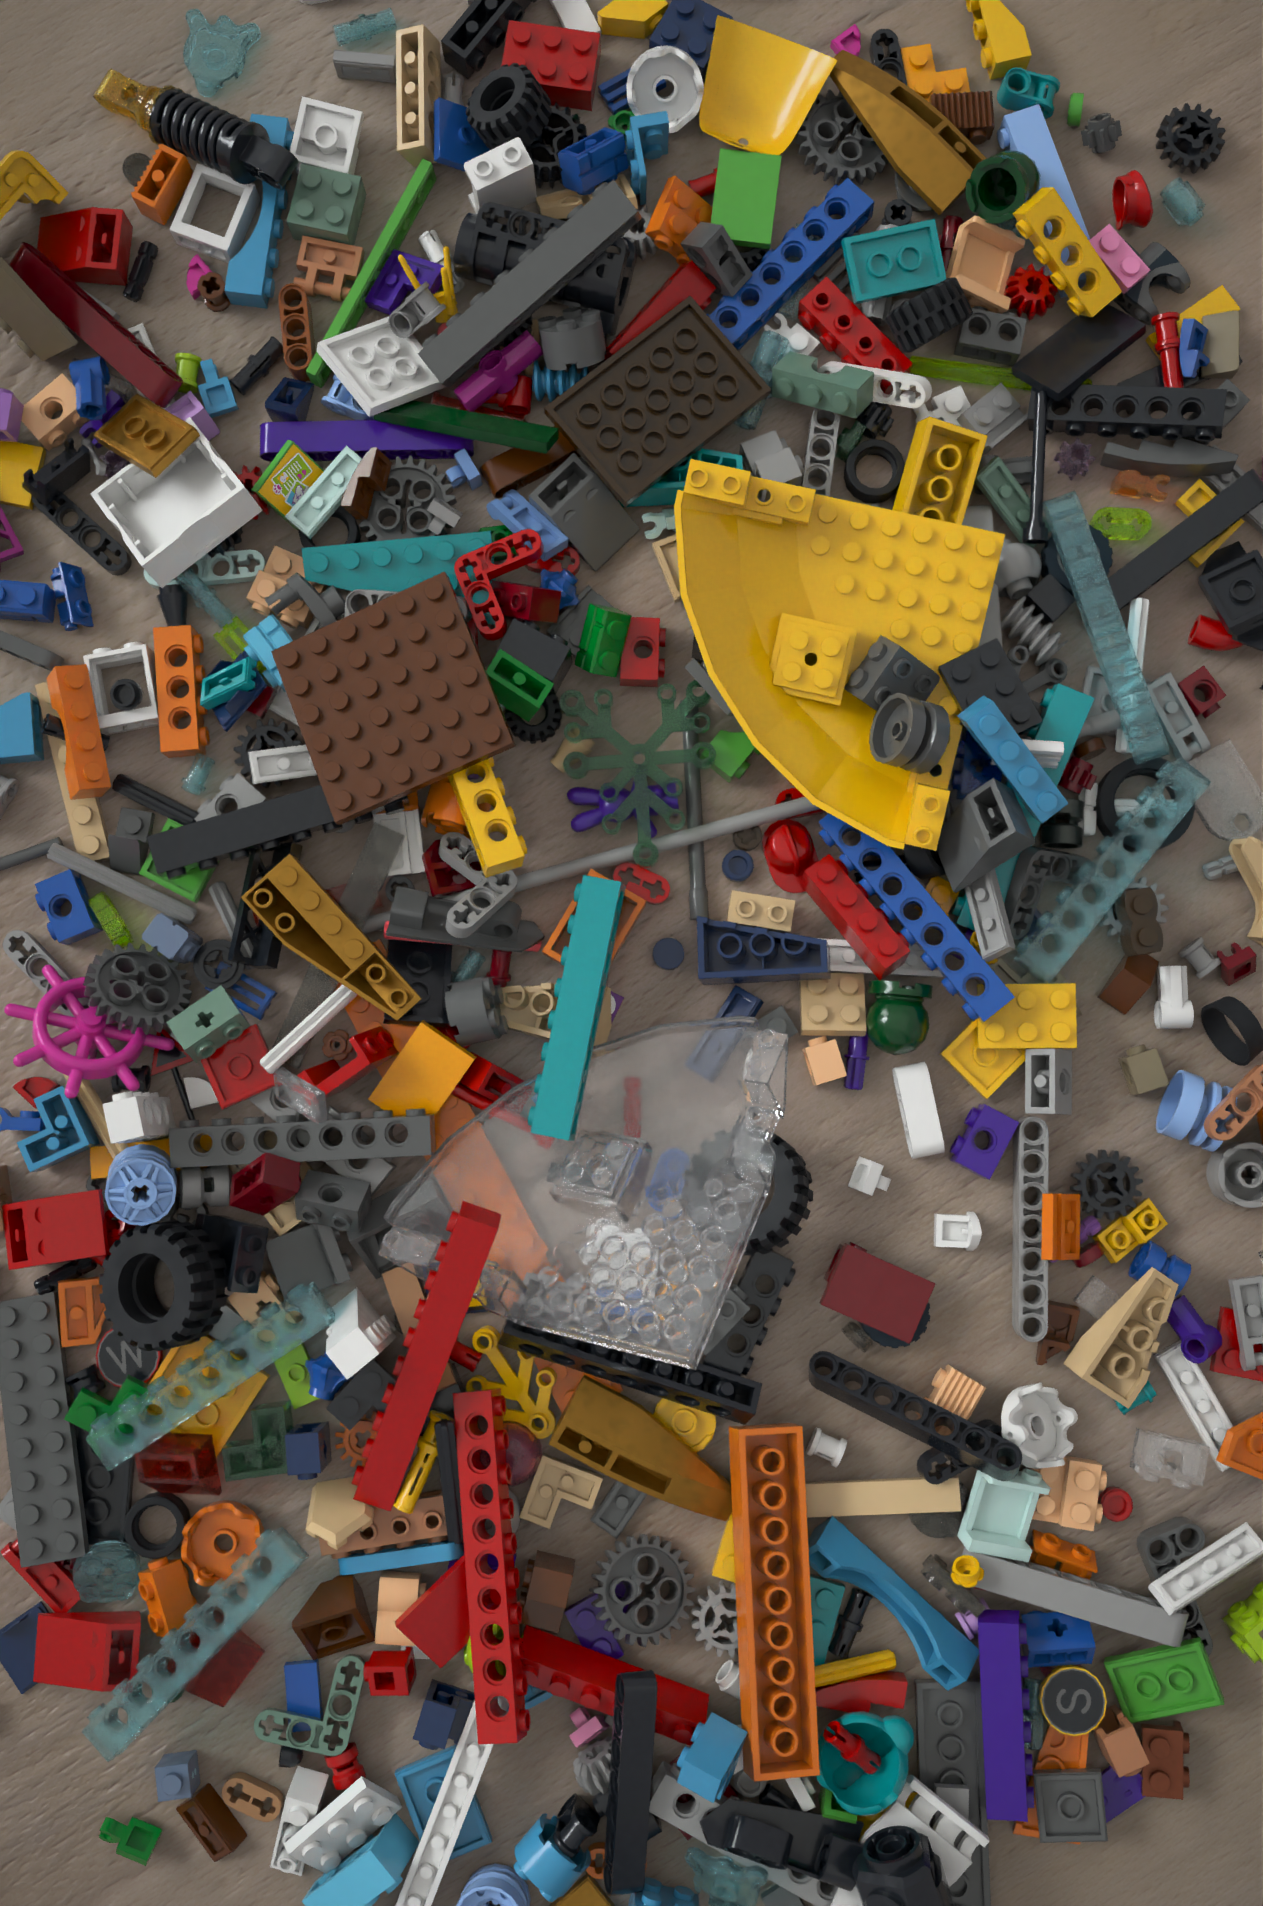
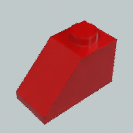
(489, 1078)

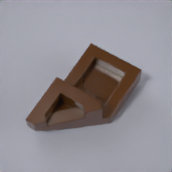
(1060, 1332)

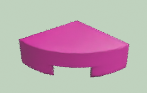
(849, 41)
(196, 269)

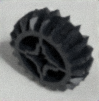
(560, 133)

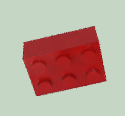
(559, 59)

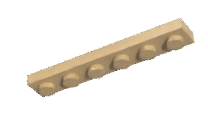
(83, 814)

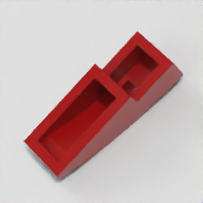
(857, 1694)

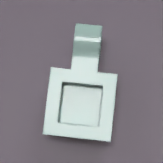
(661, 520)

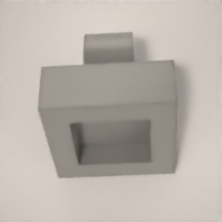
(443, 514)

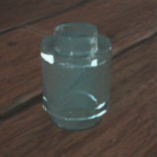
(1182, 202)

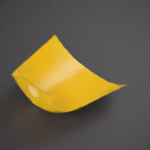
(759, 87)

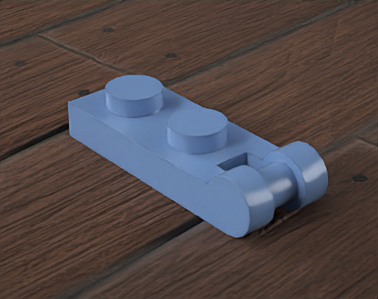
(519, 515)

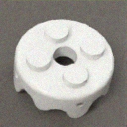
(669, 64)
(1049, 1420)

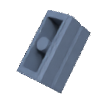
(172, 938)

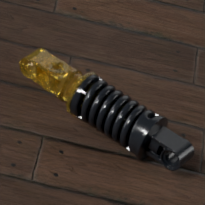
(198, 130)

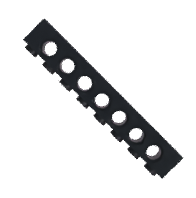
(700, 1389)

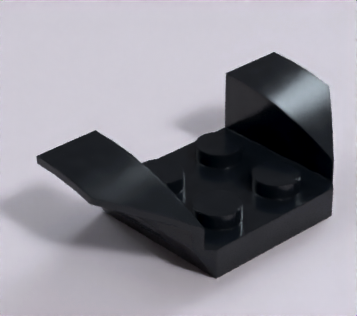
(1235, 591)

